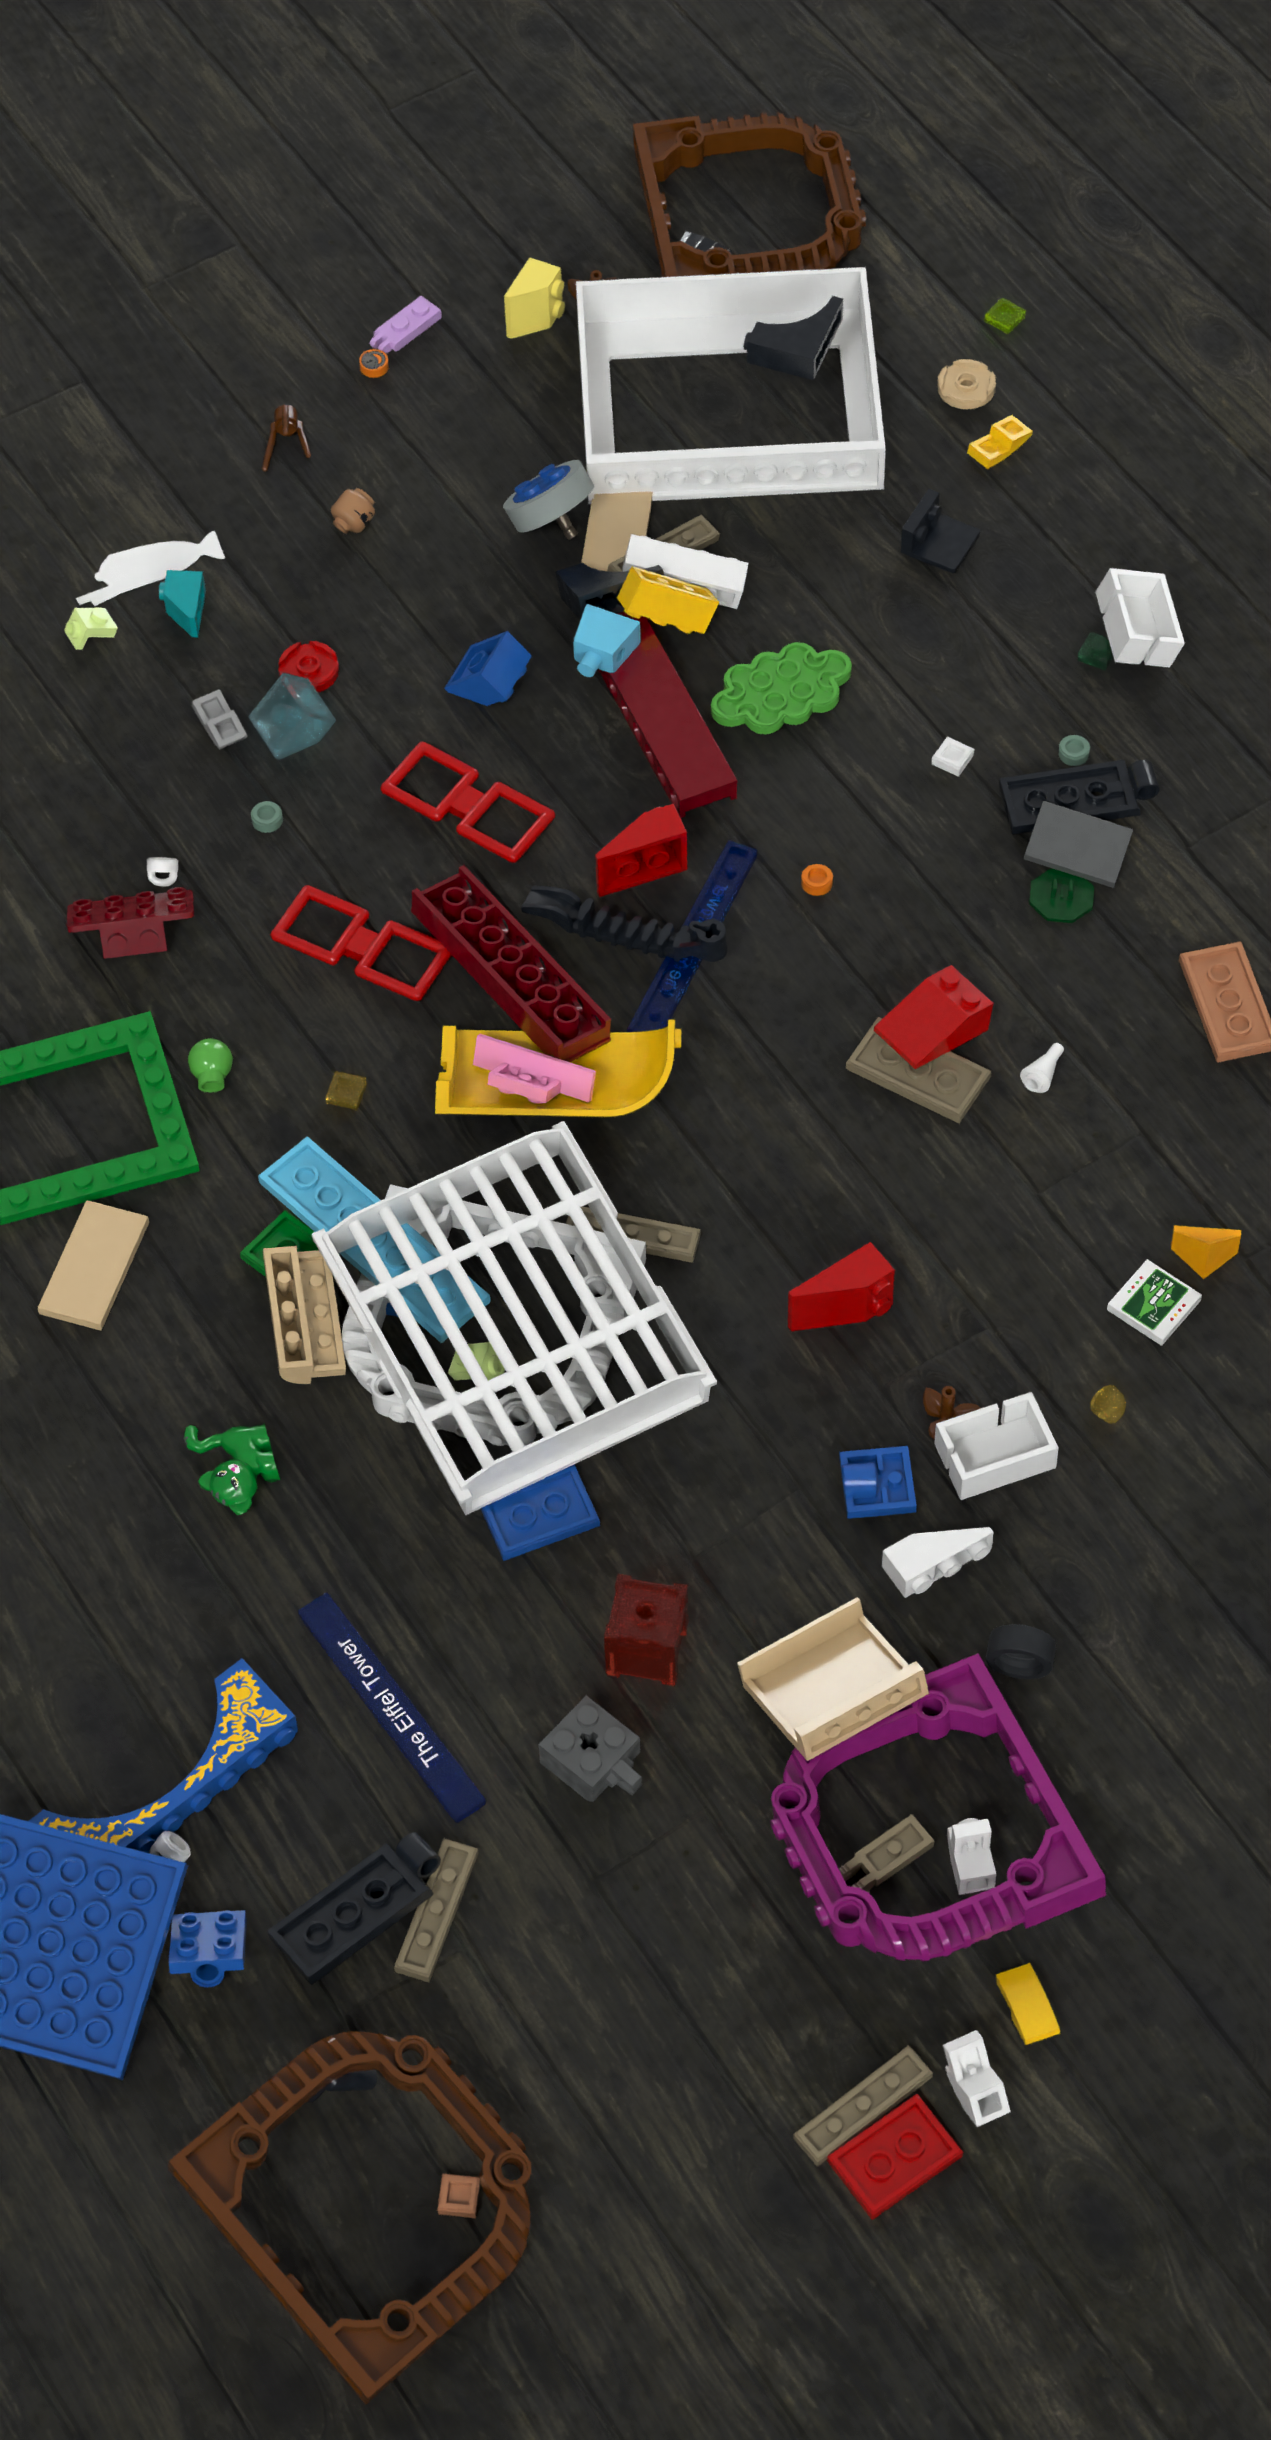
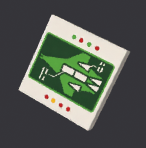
(1154, 1302)

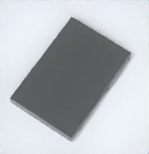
(1078, 844)

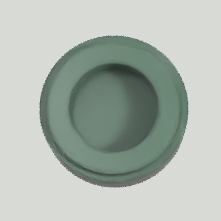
(1074, 750)
(266, 816)

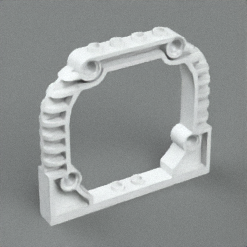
(364, 1360)

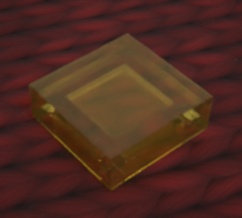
(346, 1090)

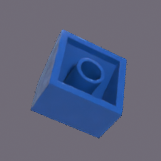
(490, 670)

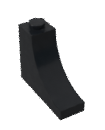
(795, 346)
(586, 585)

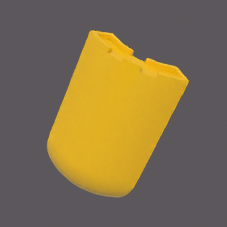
(627, 1075)

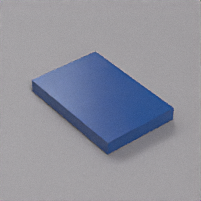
(541, 1514)

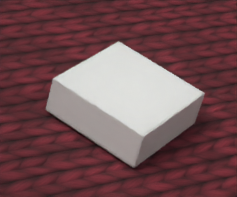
(952, 756)

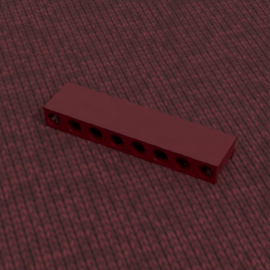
(669, 726)
(511, 970)

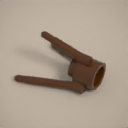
(286, 424)

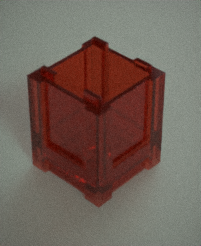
(646, 1629)

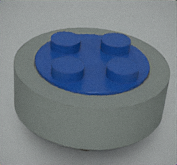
(549, 497)

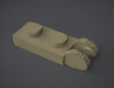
(888, 1853)

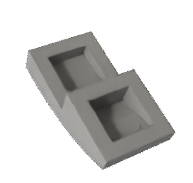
(218, 719)

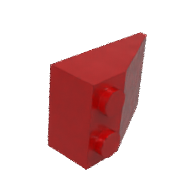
(643, 852)
(936, 1018)
(844, 1292)

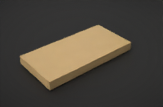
(611, 523)
(93, 1265)

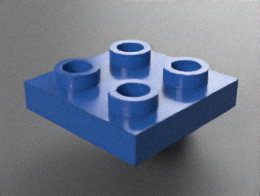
(877, 1482)
(207, 1945)

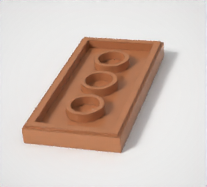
(1228, 1001)

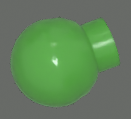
(210, 1063)

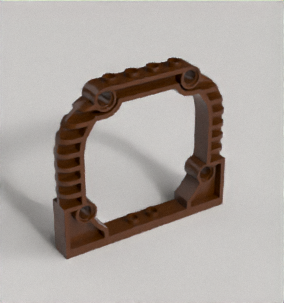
(685, 142)
(366, 2350)

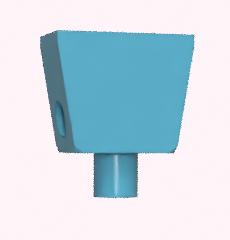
(604, 640)

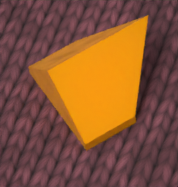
(1205, 1247)

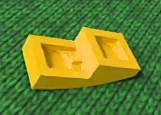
(1002, 441)
(1028, 2004)

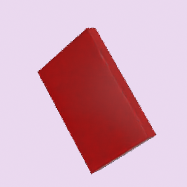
(894, 2156)

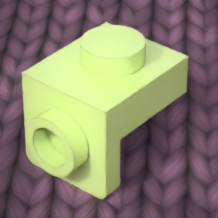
(89, 623)
(485, 1357)

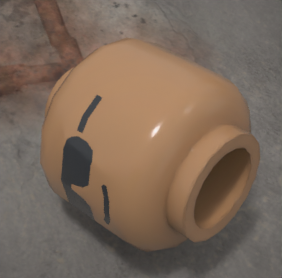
(352, 511)

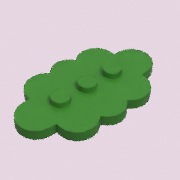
(781, 688)

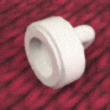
(162, 864)
(171, 1846)

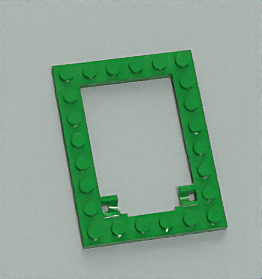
(169, 1160)

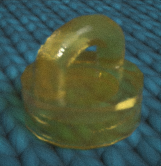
(1108, 1404)

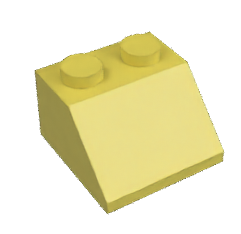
(534, 299)

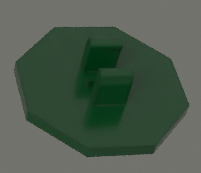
(1061, 896)

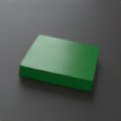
(282, 1232)

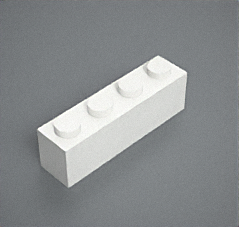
(719, 574)

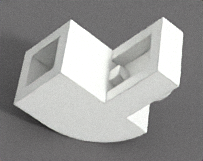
(971, 1855)
(974, 2080)

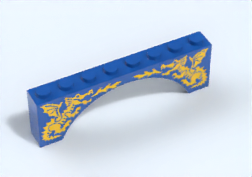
(246, 1729)

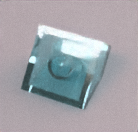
(291, 716)

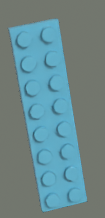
(326, 1194)

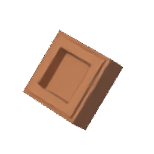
(459, 2195)

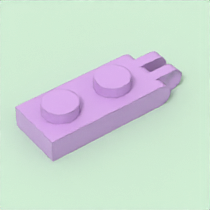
(405, 325)

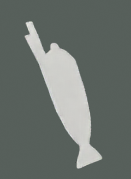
(147, 565)

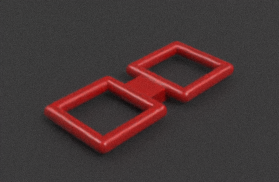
(467, 802)
(361, 943)

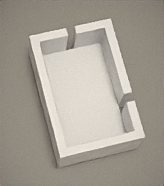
(1139, 617)
(992, 1455)

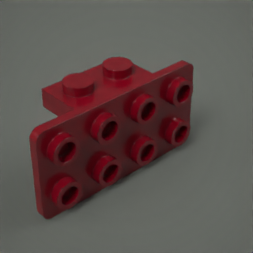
(131, 923)

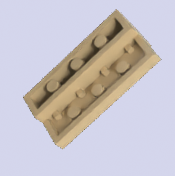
(303, 1314)

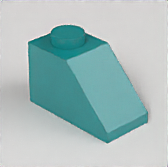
(184, 598)

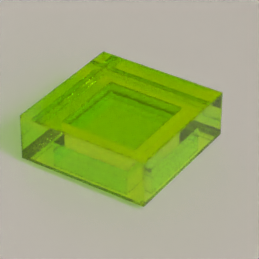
(1005, 315)

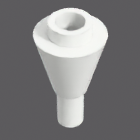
(1039, 1074)

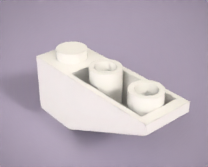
(931, 1555)

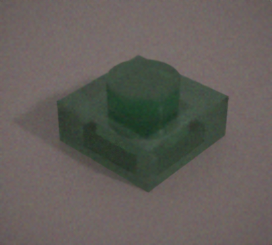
(1096, 651)

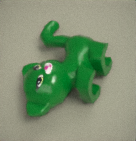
(235, 1480)

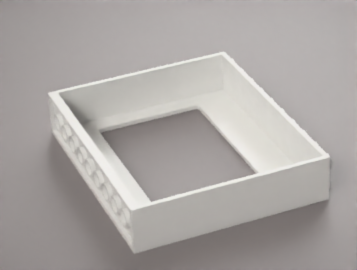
(713, 318)

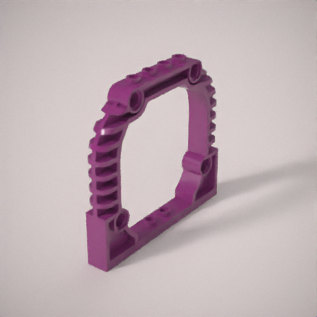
(1060, 1873)

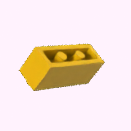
(667, 600)

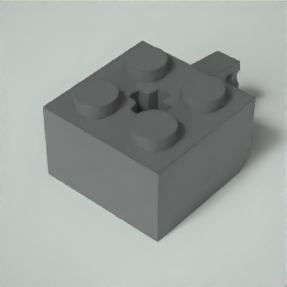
(591, 1751)

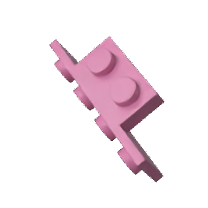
(530, 1072)

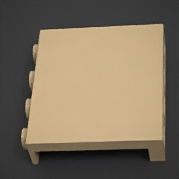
(831, 1680)

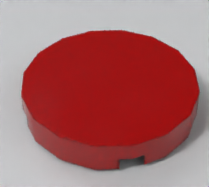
(311, 661)

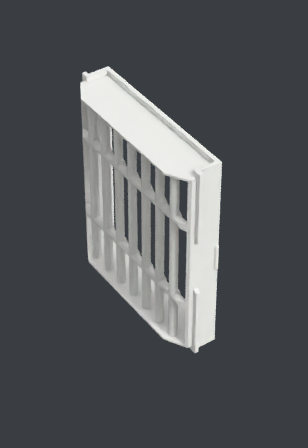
(587, 1434)

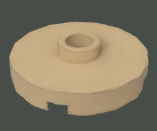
(966, 384)

